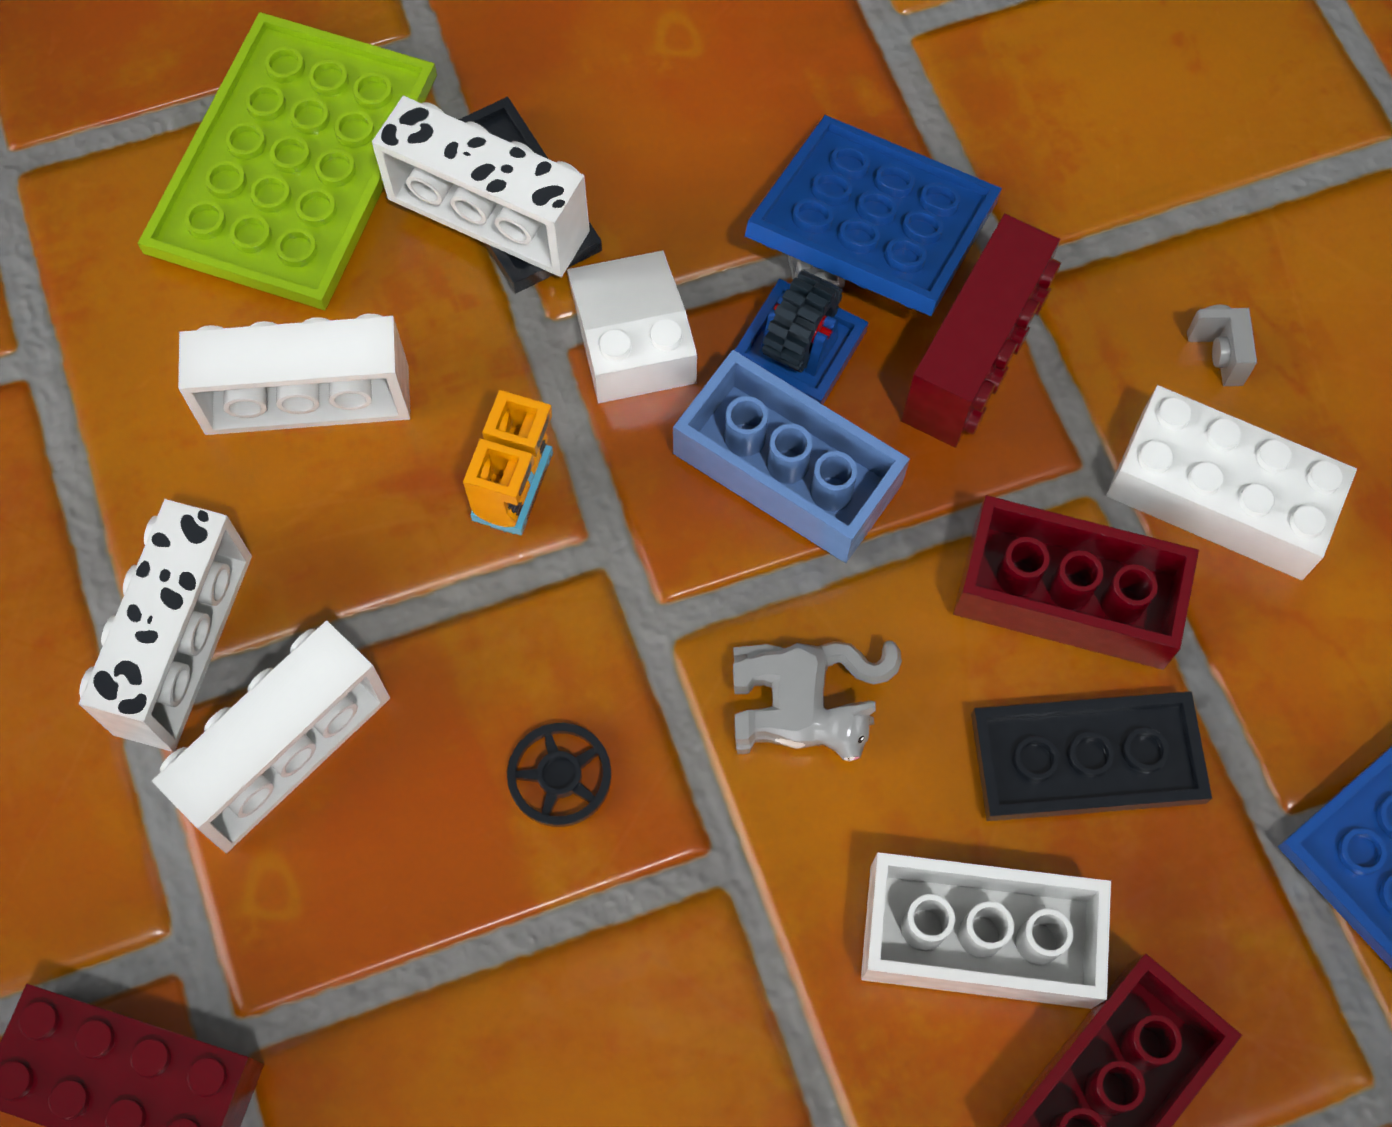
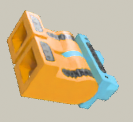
(509, 463)

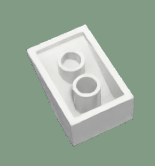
(633, 326)

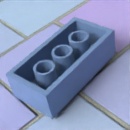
(789, 455)

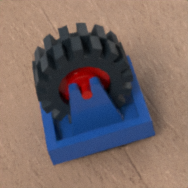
(804, 335)

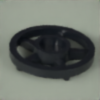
(559, 774)

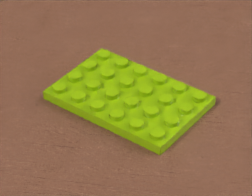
(285, 161)

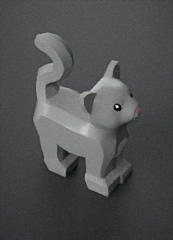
(798, 696)

